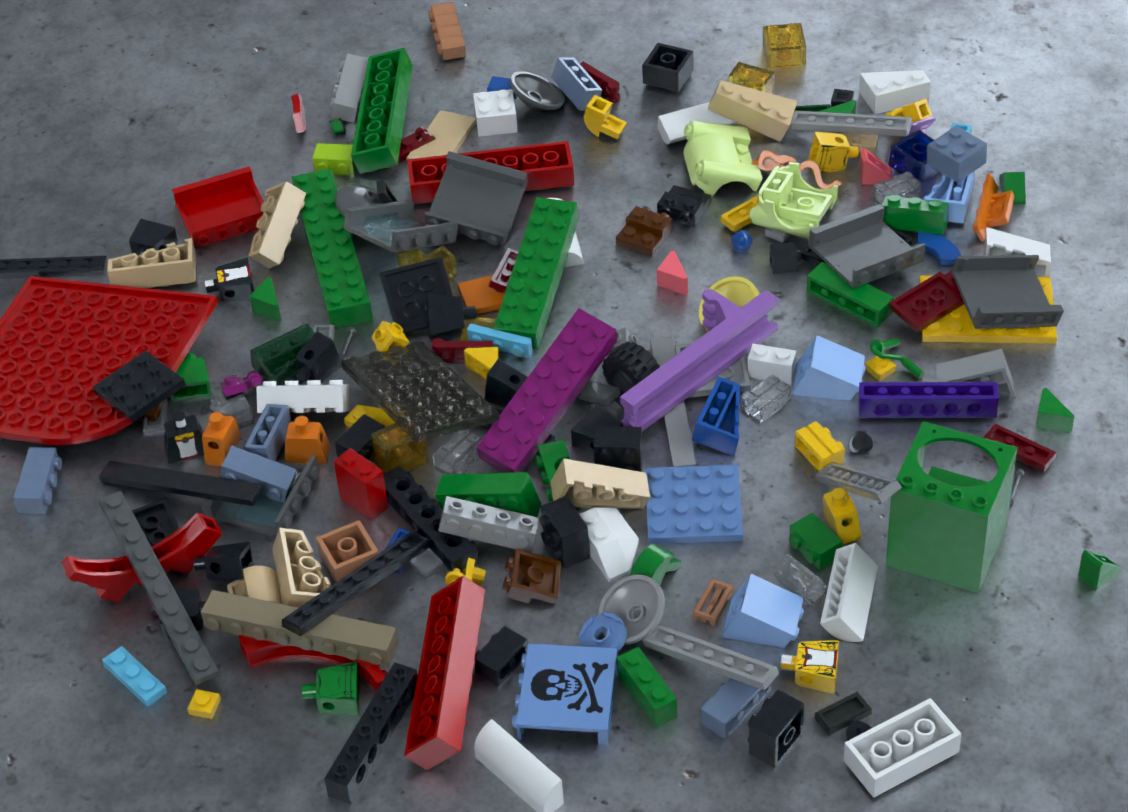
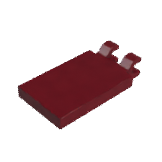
(928, 301)

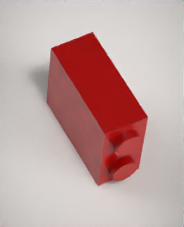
(361, 484)

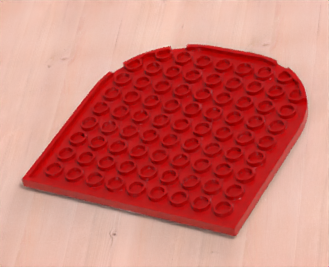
(70, 337)

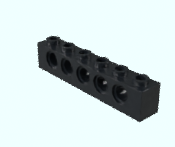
(424, 517)
(371, 733)

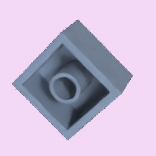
(956, 153)

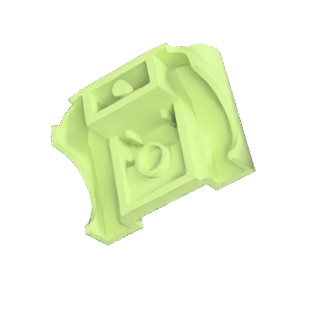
(719, 156)
(790, 203)

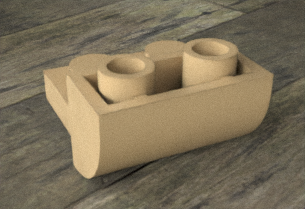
(258, 583)

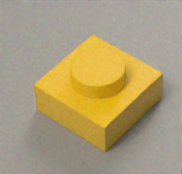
(880, 368)
(204, 704)

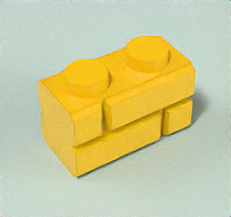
(819, 446)

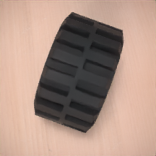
(628, 366)

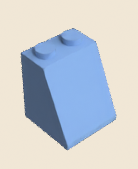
(828, 371)
(763, 614)

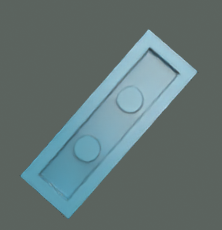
(506, 342)
(134, 676)

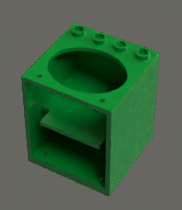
(947, 521)

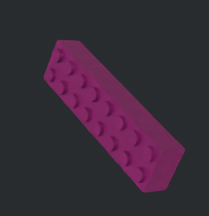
(547, 393)

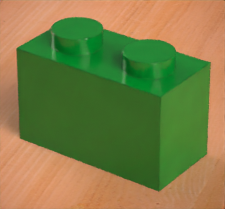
(814, 540)

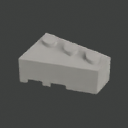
(979, 368)

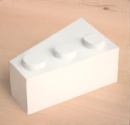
(1004, 243)

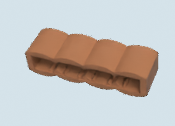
(447, 31)

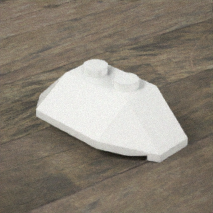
(610, 541)

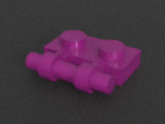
(234, 384)

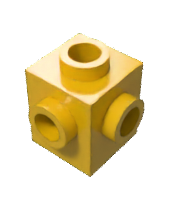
(389, 335)

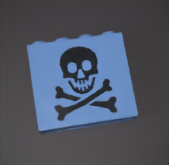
(567, 689)

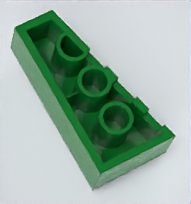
(499, 490)

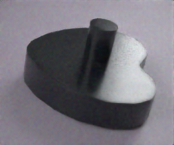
(860, 441)
(856, 728)

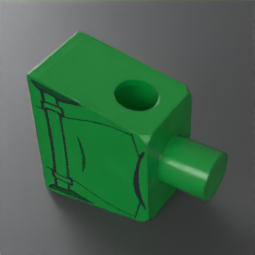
(335, 689)

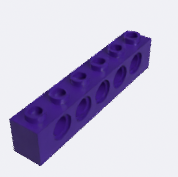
(928, 399)

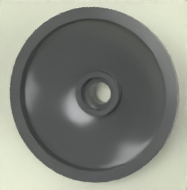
(536, 91)
(355, 196)

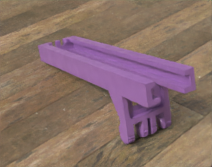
(729, 338)

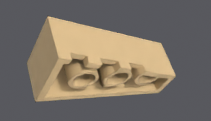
(753, 108)
(600, 485)

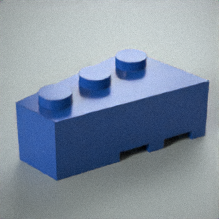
(720, 418)

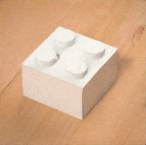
(495, 112)

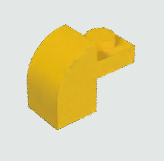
(917, 110)
(599, 120)

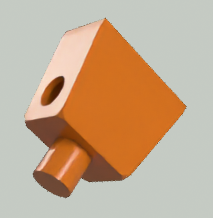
(219, 437)
(305, 440)

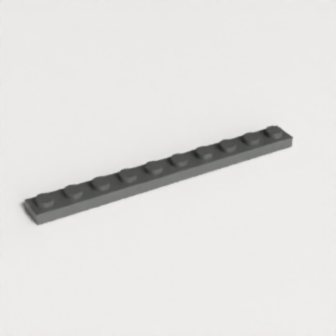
(159, 588)

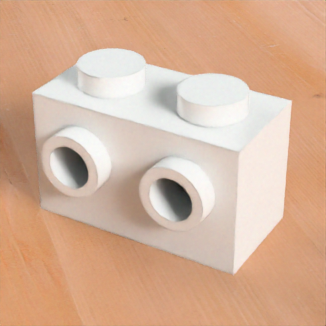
(771, 360)

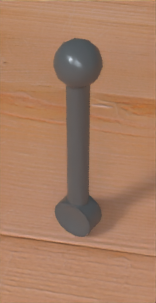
(352, 331)
(1019, 473)

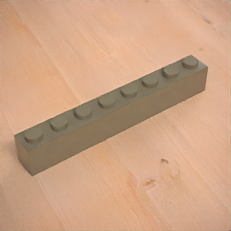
(332, 636)

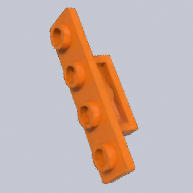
(993, 207)

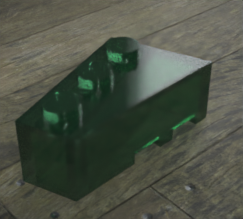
(277, 357)

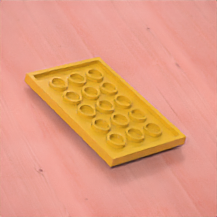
(959, 327)

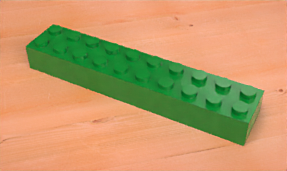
(332, 251)

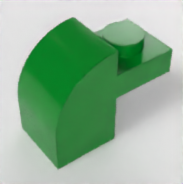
(655, 563)

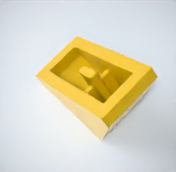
(481, 359)

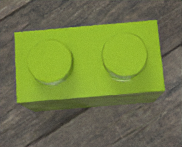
(334, 157)

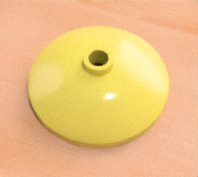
(734, 288)

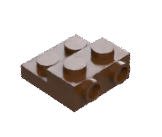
(645, 230)
(532, 577)

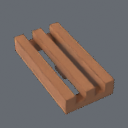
(697, 613)

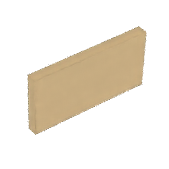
(449, 133)

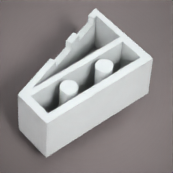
(893, 89)

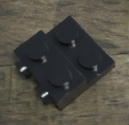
(684, 205)

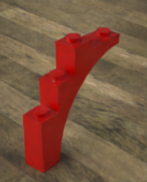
(177, 552)
(264, 651)

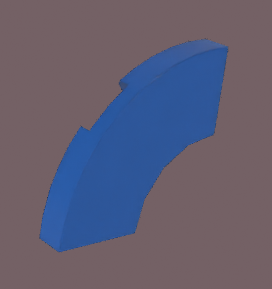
(940, 247)

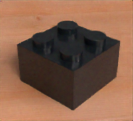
(668, 67)
(618, 447)
(564, 532)
(775, 728)

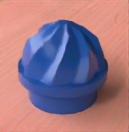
(741, 240)

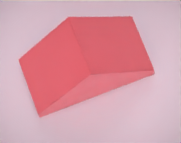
(873, 169)
(672, 275)

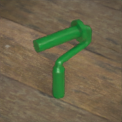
(877, 348)

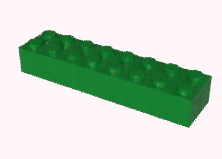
(382, 111)
(538, 269)

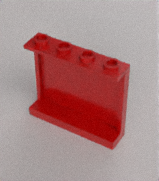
(219, 206)

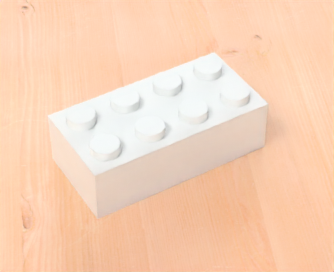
(902, 747)

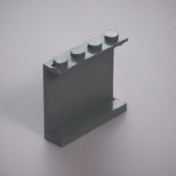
(478, 197)
(863, 247)
(1004, 292)

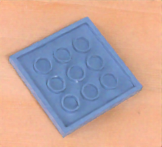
(694, 504)

